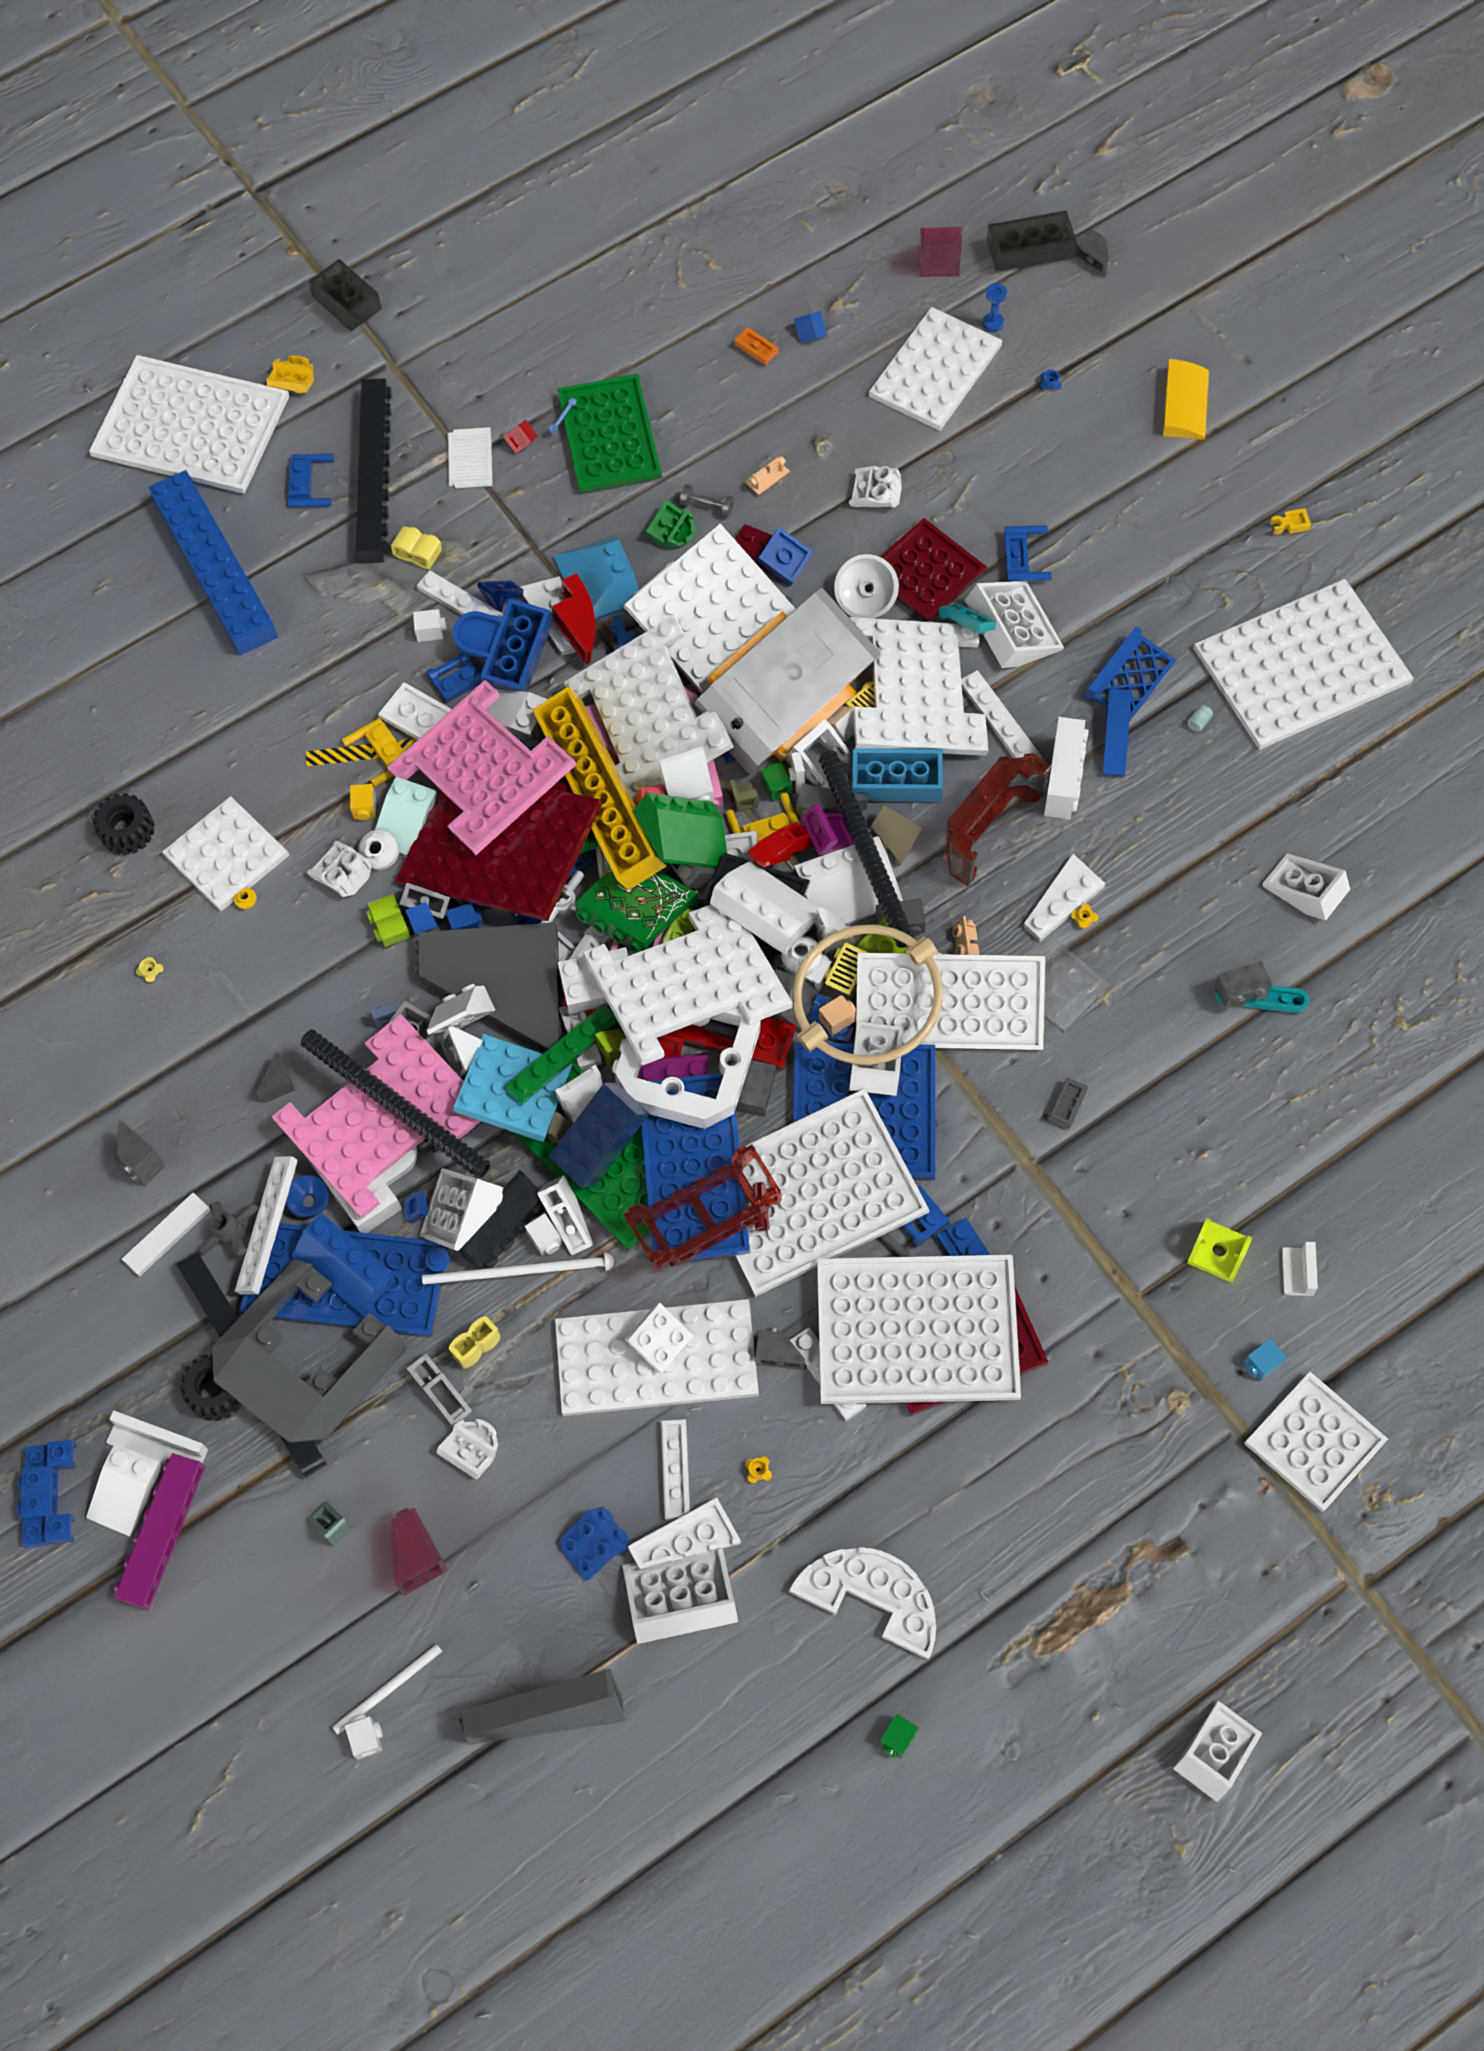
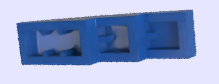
(1117, 732)

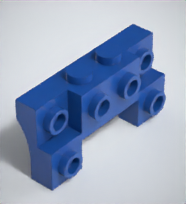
(40, 1494)

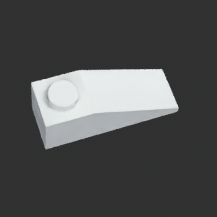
(827, 924)
(566, 1214)

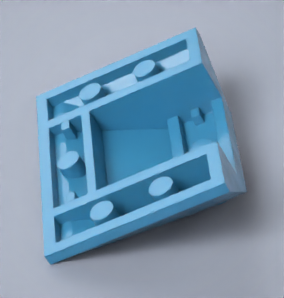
(604, 573)

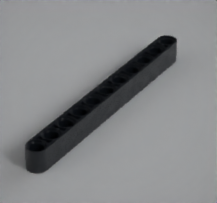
(222, 1318)

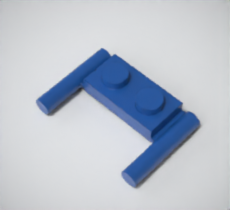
(301, 480)
(1017, 553)

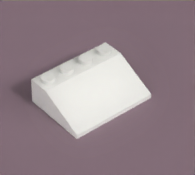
(1021, 625)
(841, 883)
(764, 906)
(459, 1208)
(680, 1596)

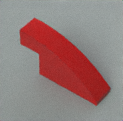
(576, 617)

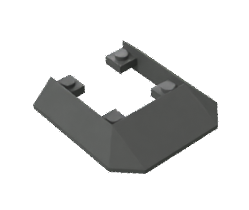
(274, 1392)

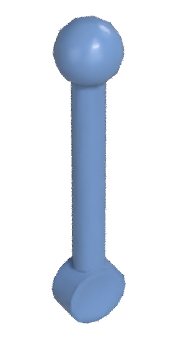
(553, 428)

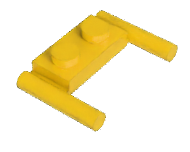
(383, 744)
(768, 825)

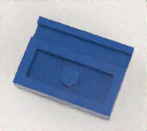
(961, 1240)

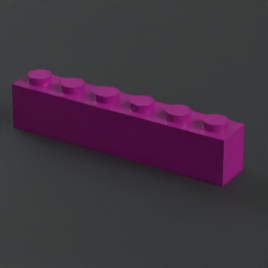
(159, 1532)

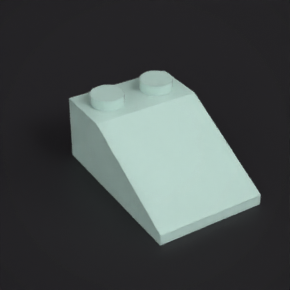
(405, 812)

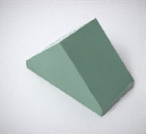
(329, 1523)

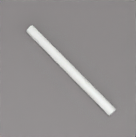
(389, 1687)

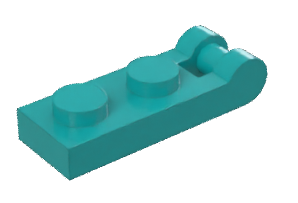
(967, 618)

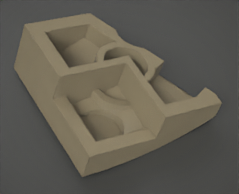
(895, 832)

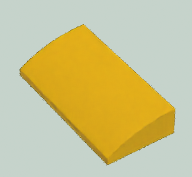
(1185, 400)

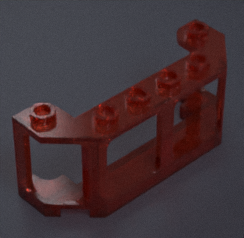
(715, 1233)

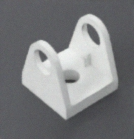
(829, 739)

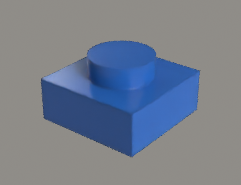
(415, 1207)

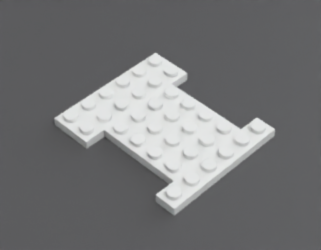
(918, 689)
(648, 707)
(688, 981)

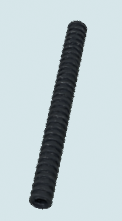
(864, 844)
(396, 1104)

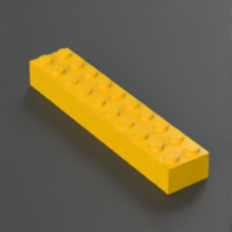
(596, 776)

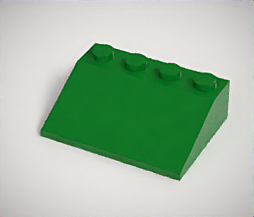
(682, 829)

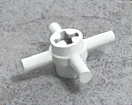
(564, 907)

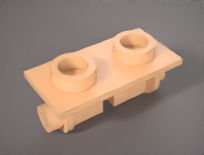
(768, 475)
(964, 933)

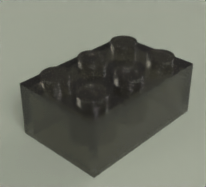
(345, 294)

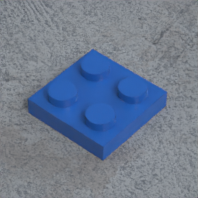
(784, 556)

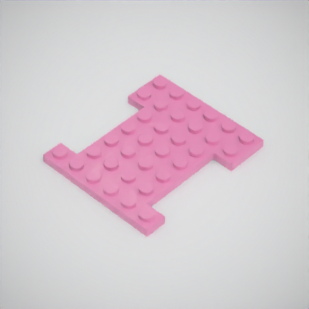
(483, 768)
(356, 1138)

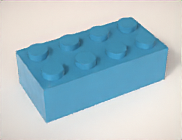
(898, 774)

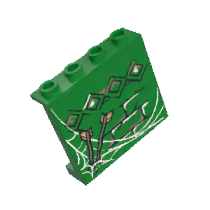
(637, 914)

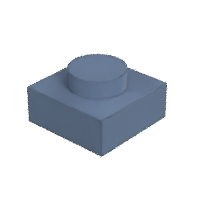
(383, 1015)

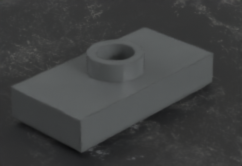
(1068, 1103)

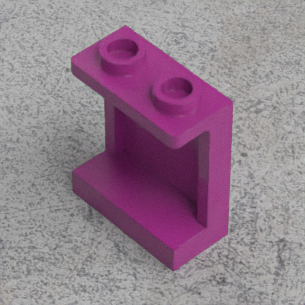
(826, 830)

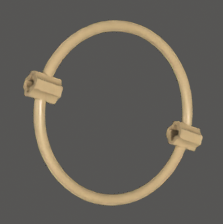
(919, 953)

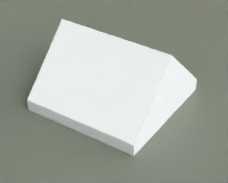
(459, 1049)

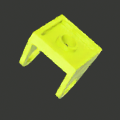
(1218, 1235)

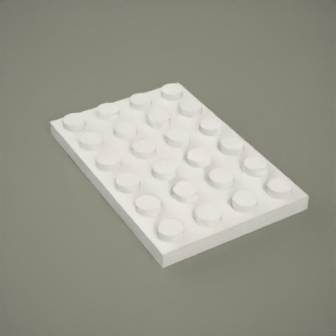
(935, 368)

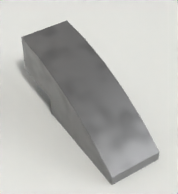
(439, 1389)

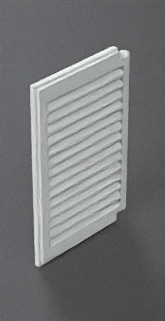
(470, 458)

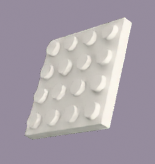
(225, 853)
(1316, 1441)

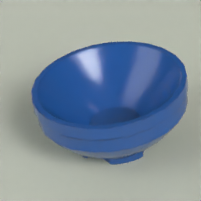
(303, 1187)

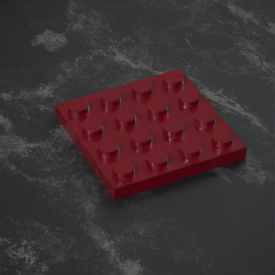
(931, 569)

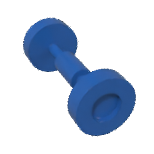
(996, 294)

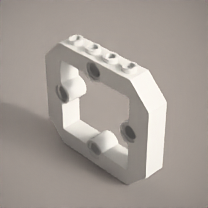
(687, 1106)

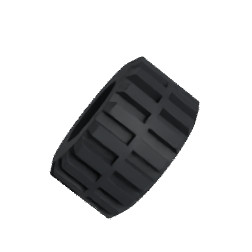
(119, 809)
(192, 1392)

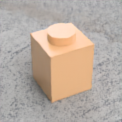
(837, 1015)

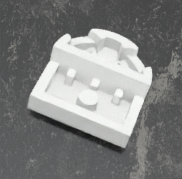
(470, 1446)

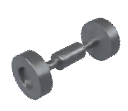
(686, 496)

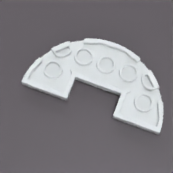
(879, 1581)

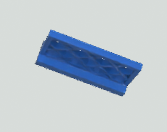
(1119, 660)

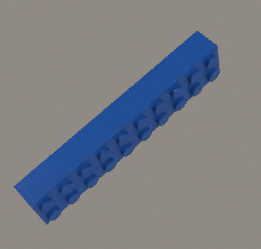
(213, 562)

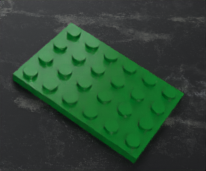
(609, 433)

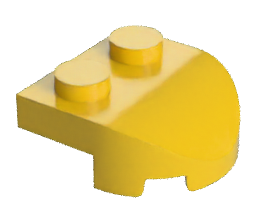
(292, 374)

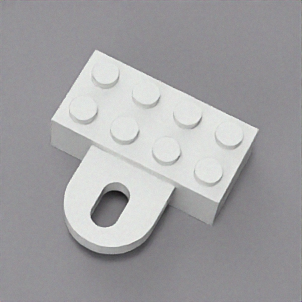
(379, 1187)

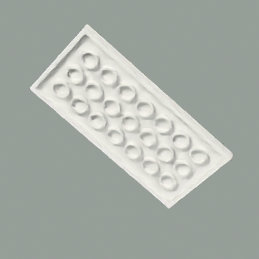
(984, 1002)
(607, 1374)

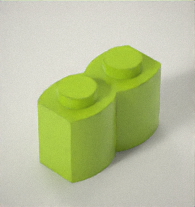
(388, 919)

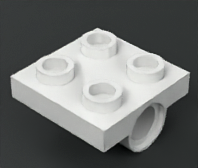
(659, 1337)

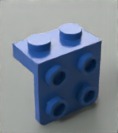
(593, 1542)

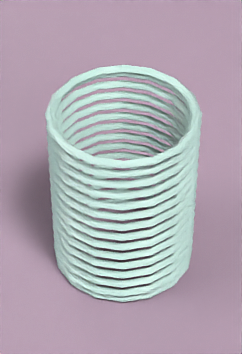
(1201, 721)

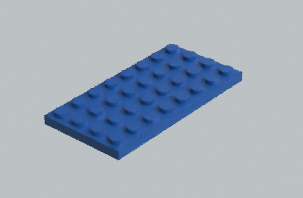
(681, 1155)
(405, 1305)

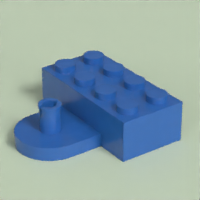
(507, 643)

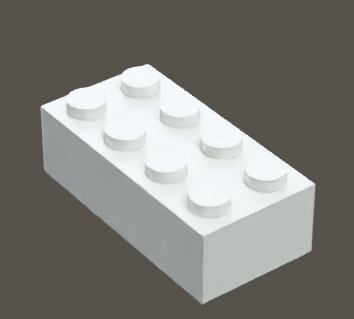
(1066, 768)

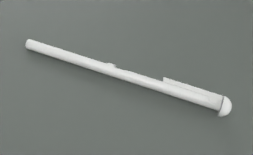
(606, 1261)

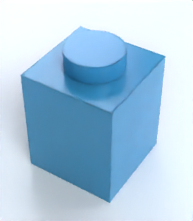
(1264, 1360)

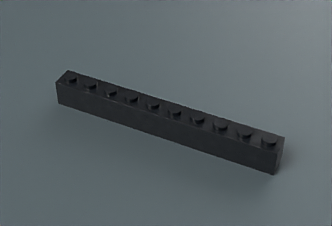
(373, 472)

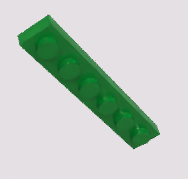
(561, 1055)

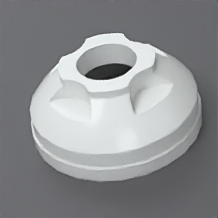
(388, 853)
(792, 961)

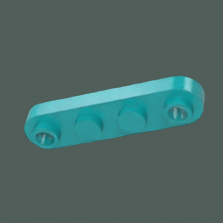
(1278, 999)

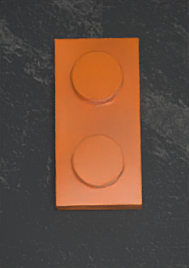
(756, 346)

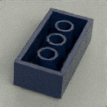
(599, 1134)

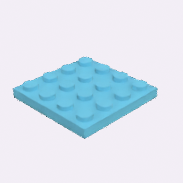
(485, 1095)

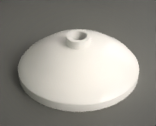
(852, 584)

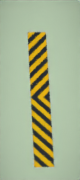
(348, 754)

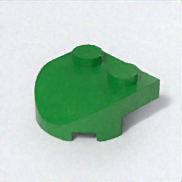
(671, 527)

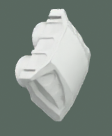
(876, 487)
(342, 869)
(578, 1093)

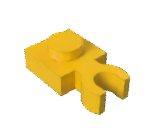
(1293, 520)

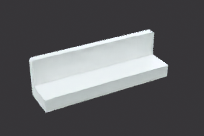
(152, 1440)

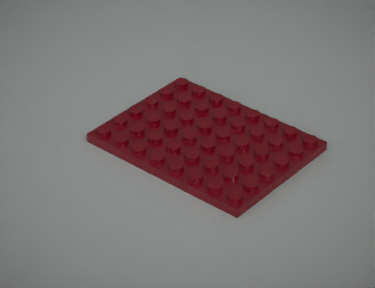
(518, 869)

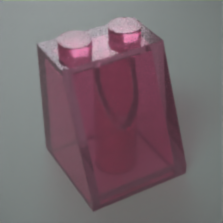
(939, 251)
(414, 1552)

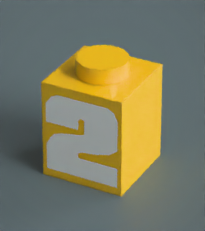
(363, 801)

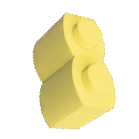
(416, 547)
(470, 1345)

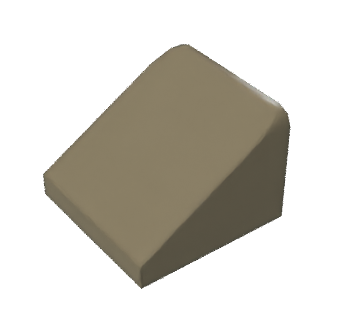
(558, 1128)

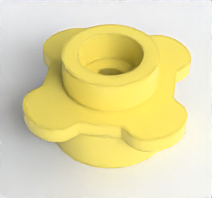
(146, 964)

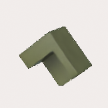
(743, 796)

